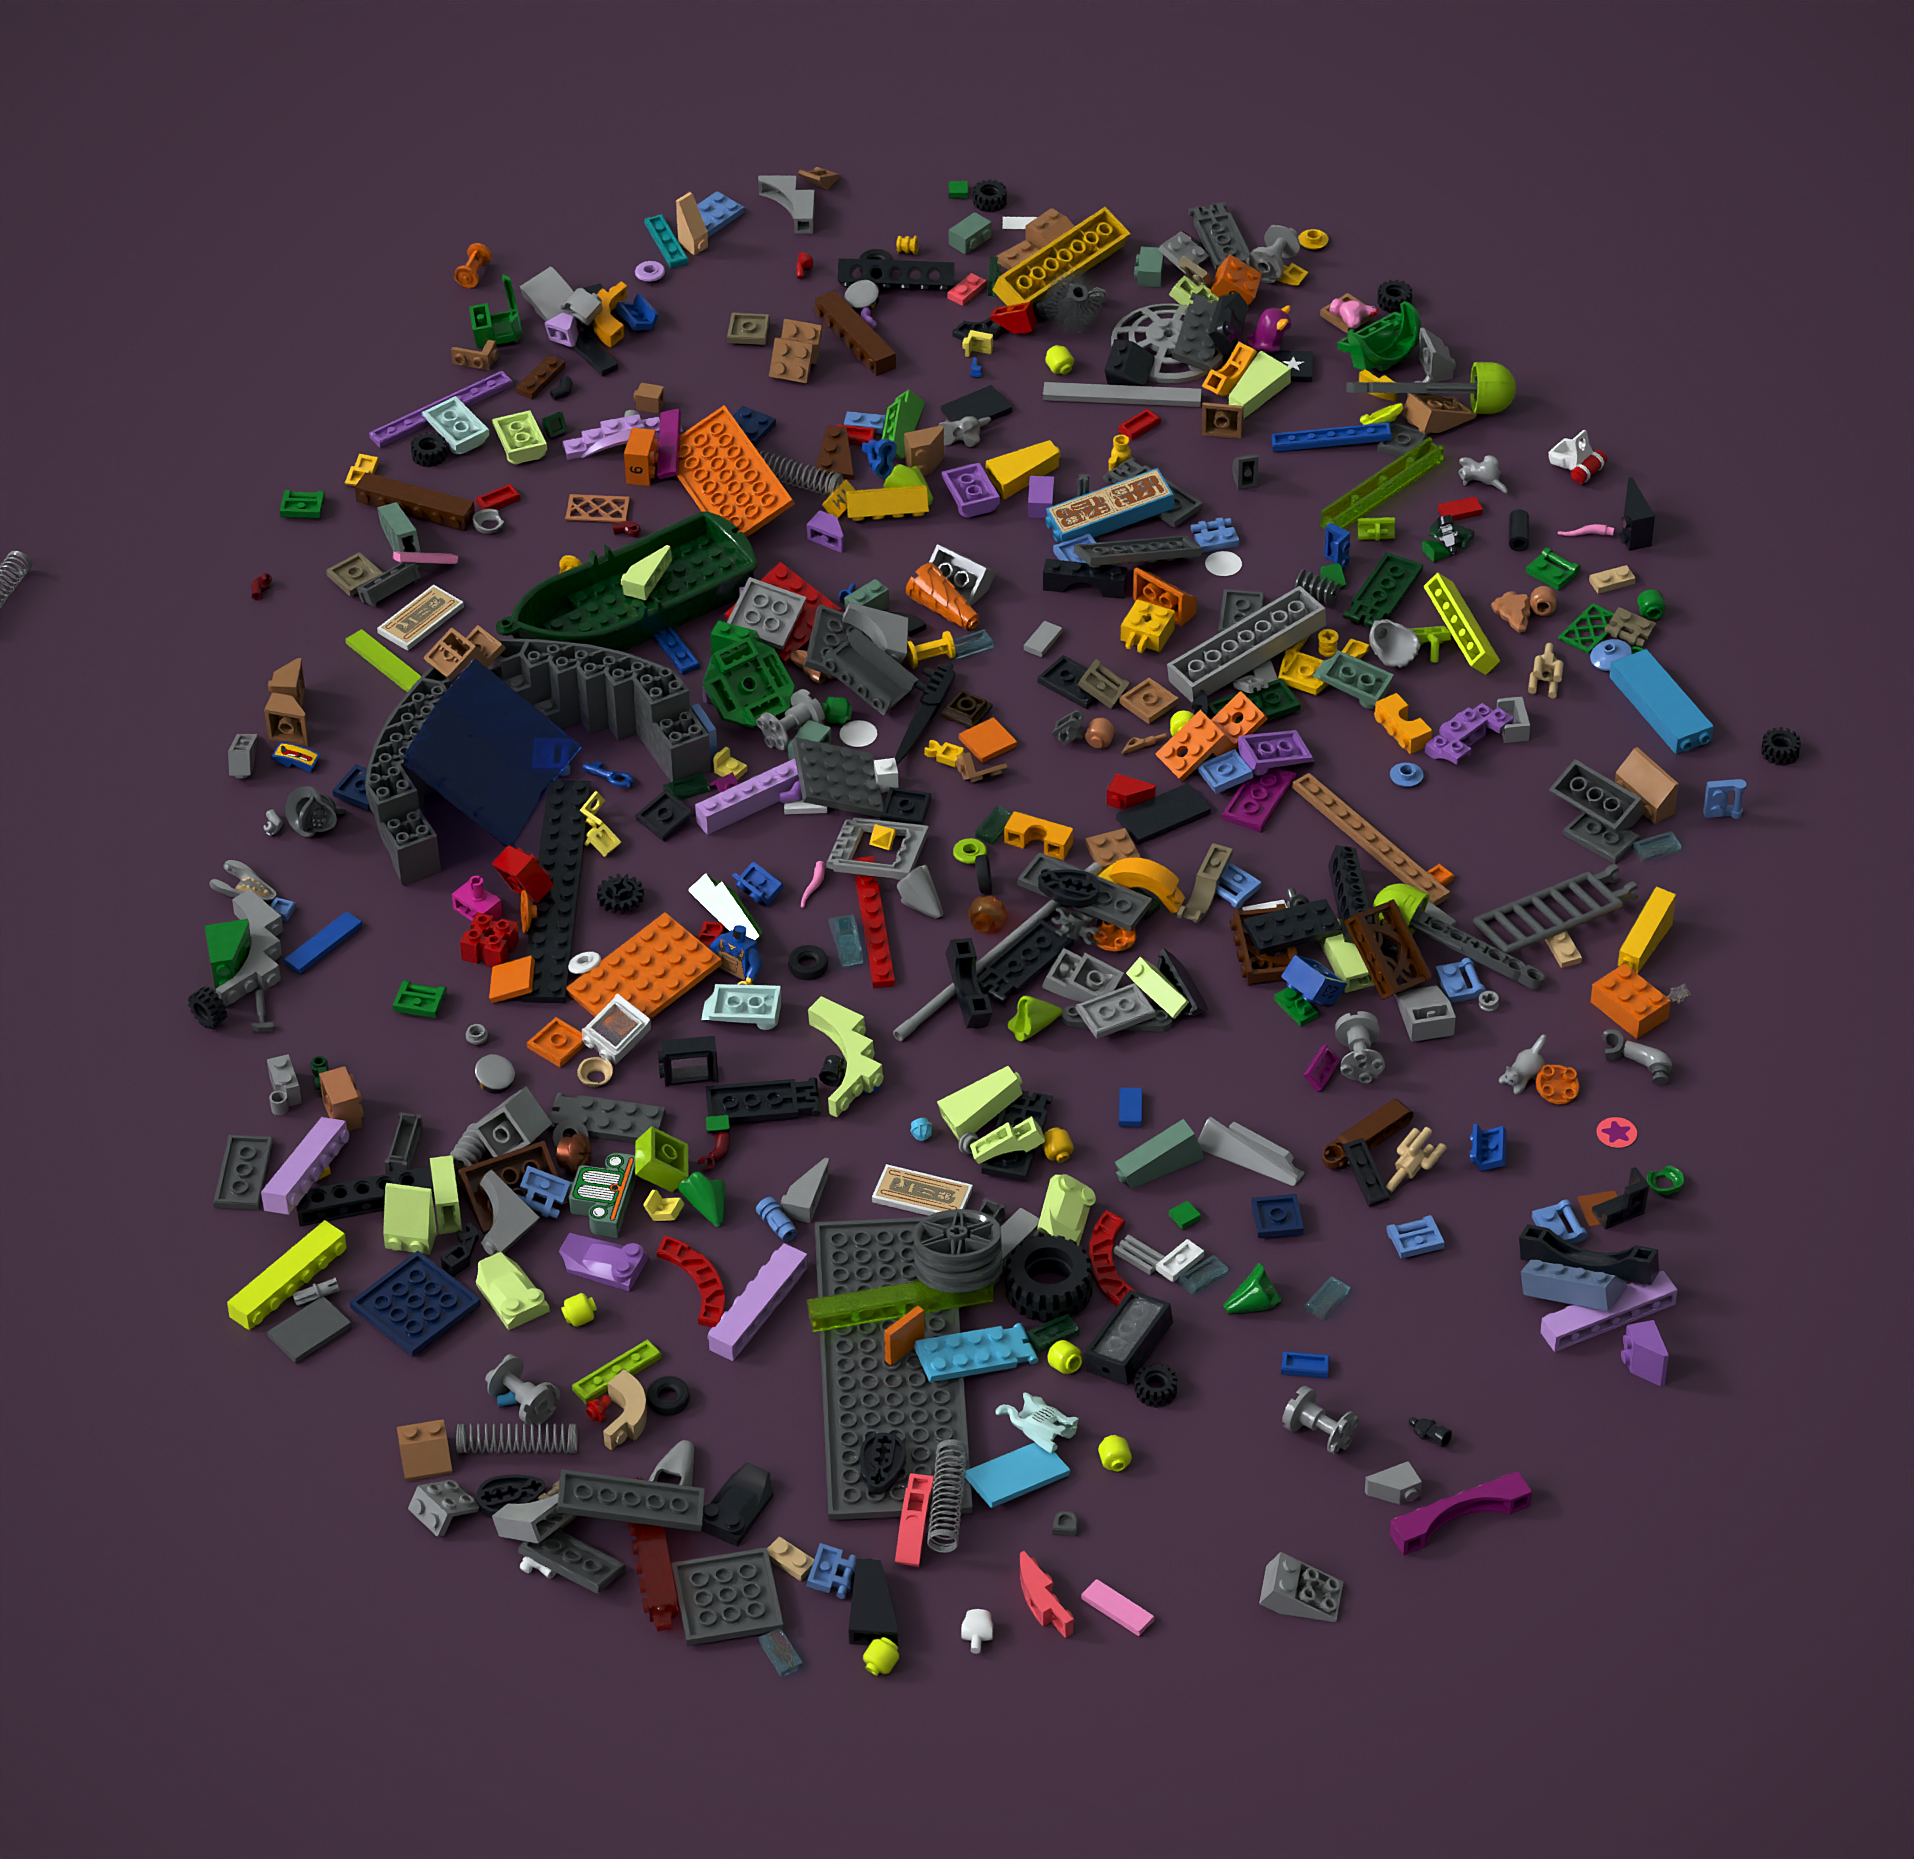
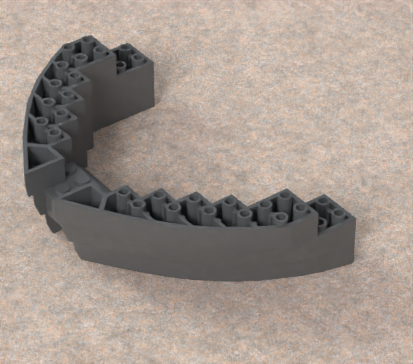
(566, 685)

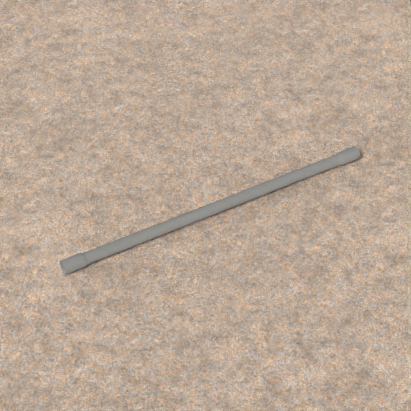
(910, 1025)

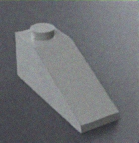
(242, 755)
(806, 1192)

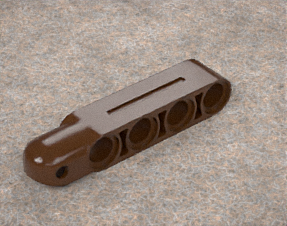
(1373, 1128)

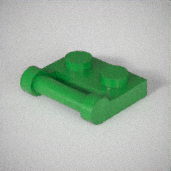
(302, 504)
(1551, 574)
(419, 999)

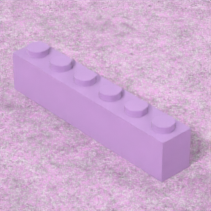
(746, 798)
(305, 1165)
(757, 1301)
(1581, 1323)

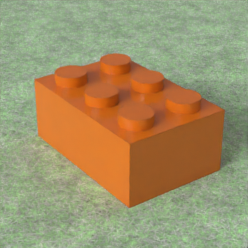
(1630, 1001)

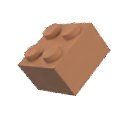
(341, 1097)

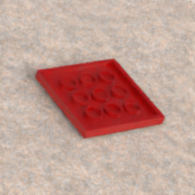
(800, 636)

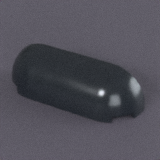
(1180, 978)

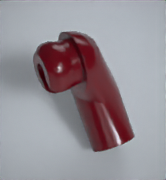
(627, 527)
(260, 584)

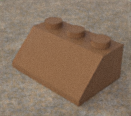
(1650, 783)

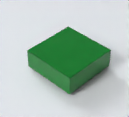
(958, 189)
(1184, 1215)

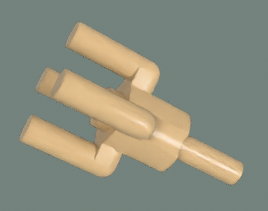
(1547, 669)
(1413, 1157)

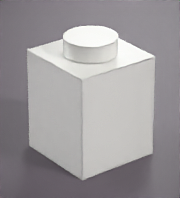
(886, 774)

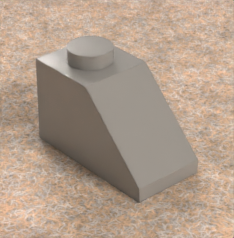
(1394, 1484)

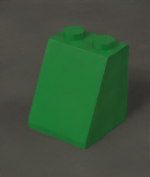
(728, 634)
(228, 948)

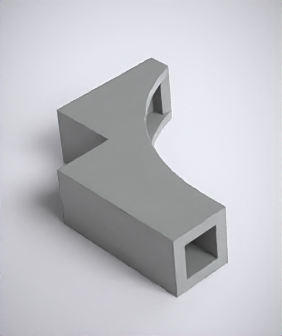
(798, 202)

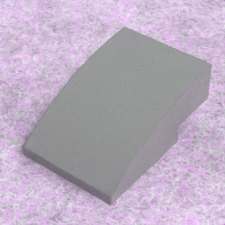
(546, 293)
(1081, 977)

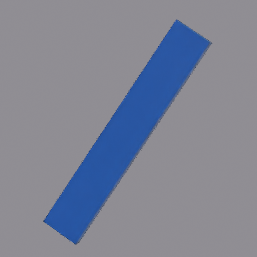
(1331, 437)

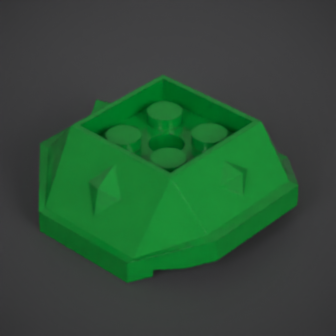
(760, 668)

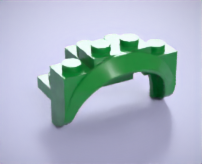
(1377, 343)

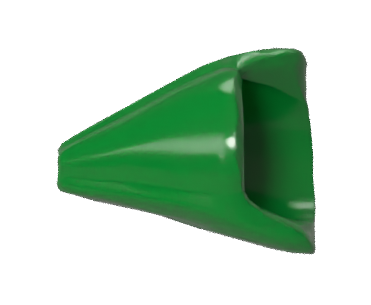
(705, 1196)
(1253, 1294)

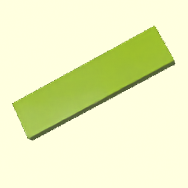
(631, 1361)

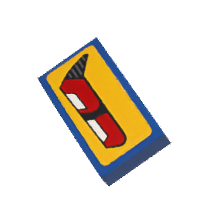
(297, 755)

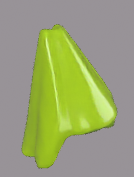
(906, 476)
(1032, 1017)

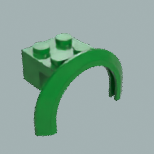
(498, 327)

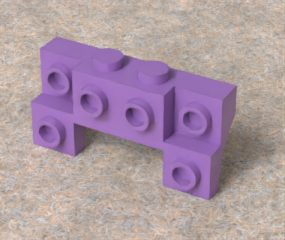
(1464, 730)

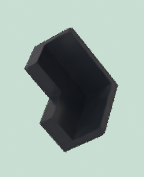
(1626, 1206)

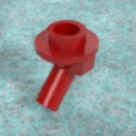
(804, 261)
(597, 1408)

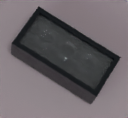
(1128, 1337)

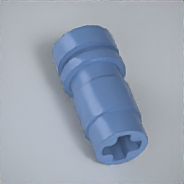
(773, 1215)

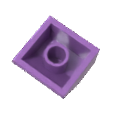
(1645, 1352)

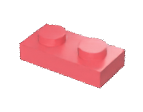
(967, 289)

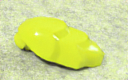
(1383, 415)

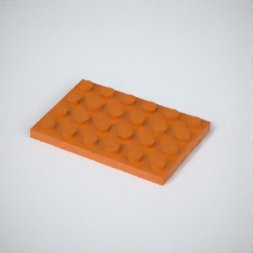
(647, 970)

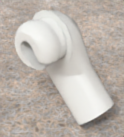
(528, 1564)

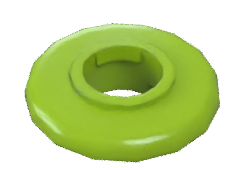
(969, 845)

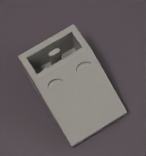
(1426, 1013)
(1300, 1590)

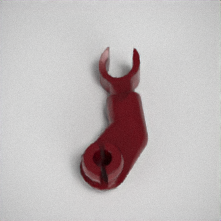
(720, 1150)

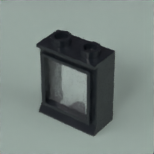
(688, 1060)

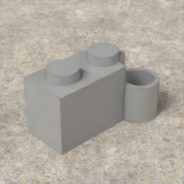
(284, 1084)

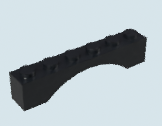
(1634, 1264)

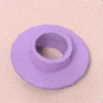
(643, 271)

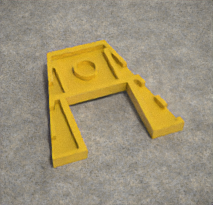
(1299, 668)

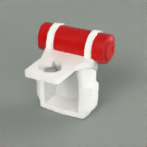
(1578, 457)

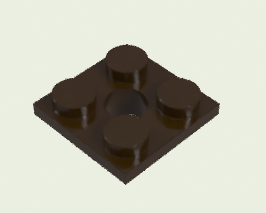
(959, 712)

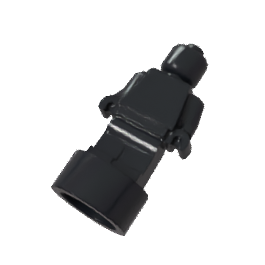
(1449, 538)
(1425, 1427)

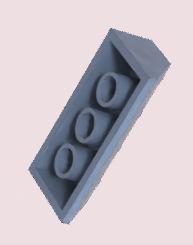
(1571, 1285)

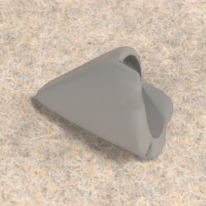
(920, 893)

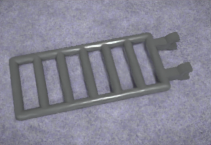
(1597, 880)

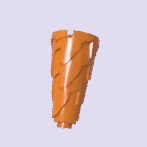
(941, 597)

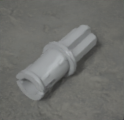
(316, 1291)

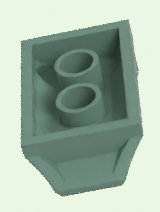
(1355, 678)

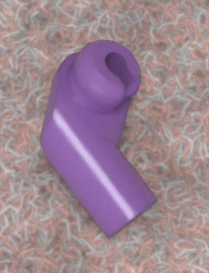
(865, 315)
(792, 795)

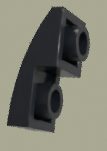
(1200, 703)

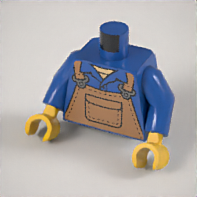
(738, 954)

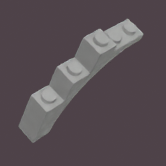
(260, 966)

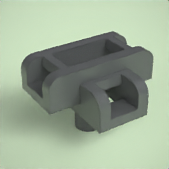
(1068, 727)

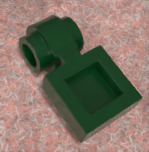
(318, 1065)

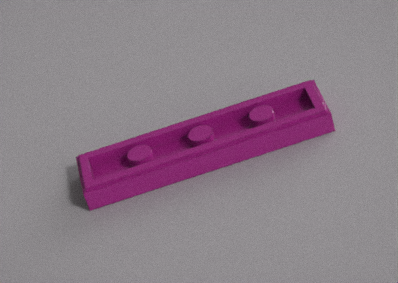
(669, 444)

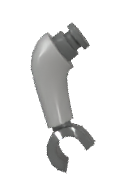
(1656, 1060)

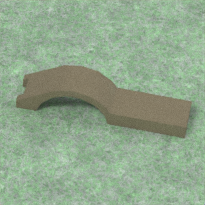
(1206, 883)

